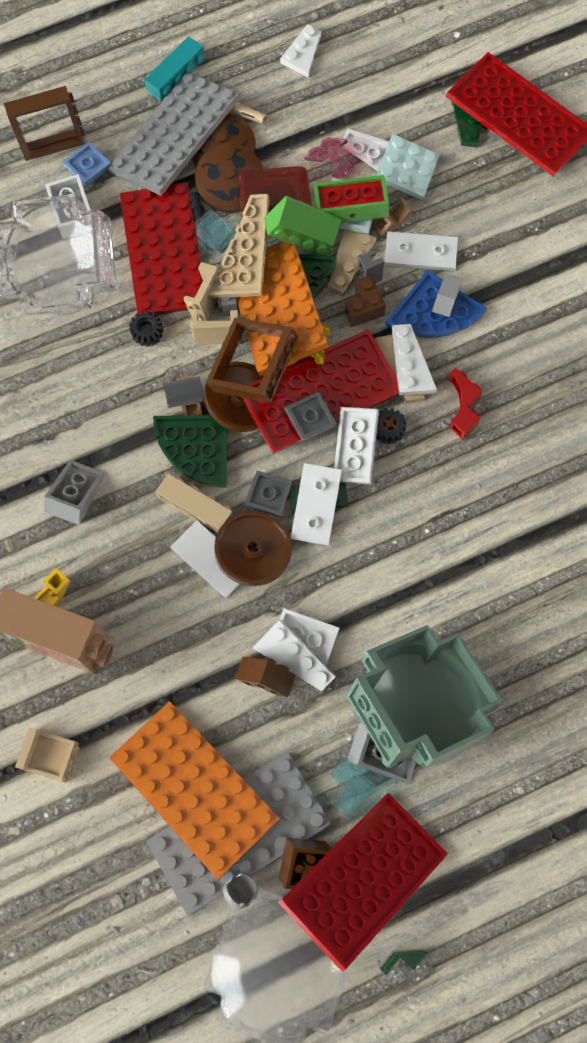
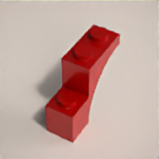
(469, 394)

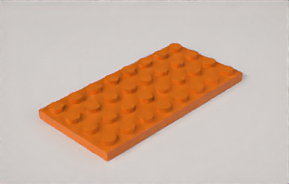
(284, 302)
(194, 790)

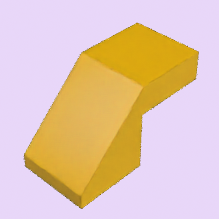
(55, 587)

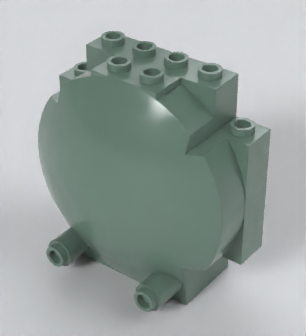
(423, 698)

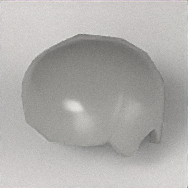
(240, 891)

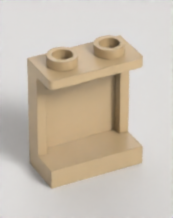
(202, 303)
(211, 331)
(48, 755)

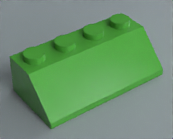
(302, 225)

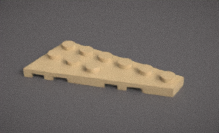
(245, 257)

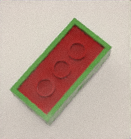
(353, 198)

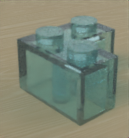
(213, 232)
(356, 787)

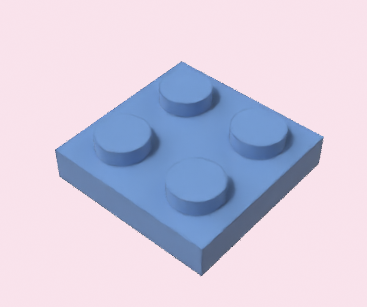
(87, 163)

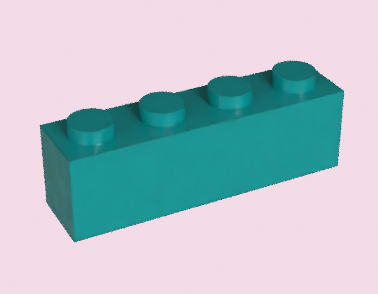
(174, 67)

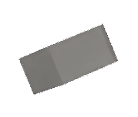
(447, 295)

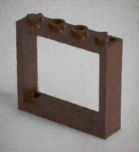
(41, 102)
(274, 371)

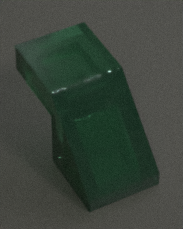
(409, 956)

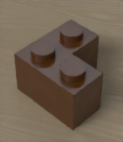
(367, 305)
(265, 675)
(299, 858)

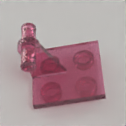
(328, 149)

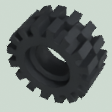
(147, 337)

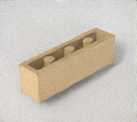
(193, 503)

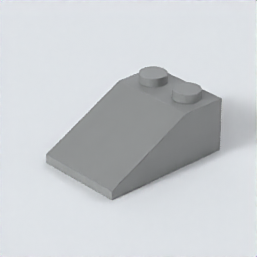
(73, 492)
(367, 756)

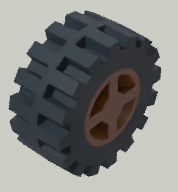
(390, 419)

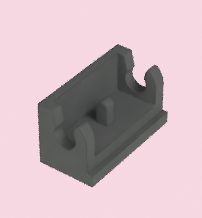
(367, 267)

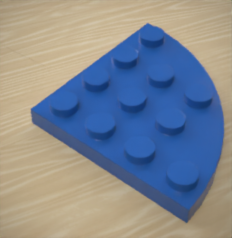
(418, 307)

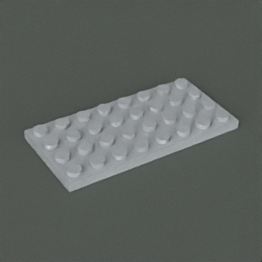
(174, 133)
(285, 794)

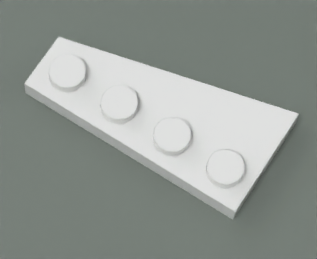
(411, 366)
(289, 650)

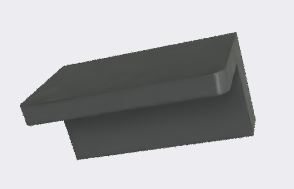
(183, 392)

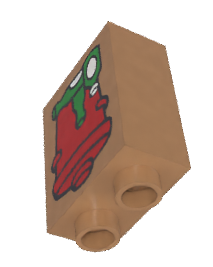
(53, 632)

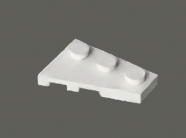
(302, 51)
(366, 147)
(315, 634)

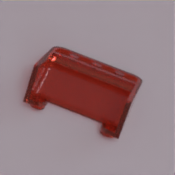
(276, 183)

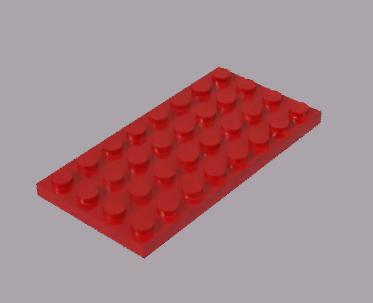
(520, 113)
(162, 248)
(350, 377)
(363, 881)

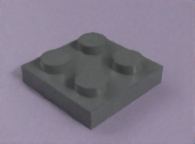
(310, 416)
(268, 493)

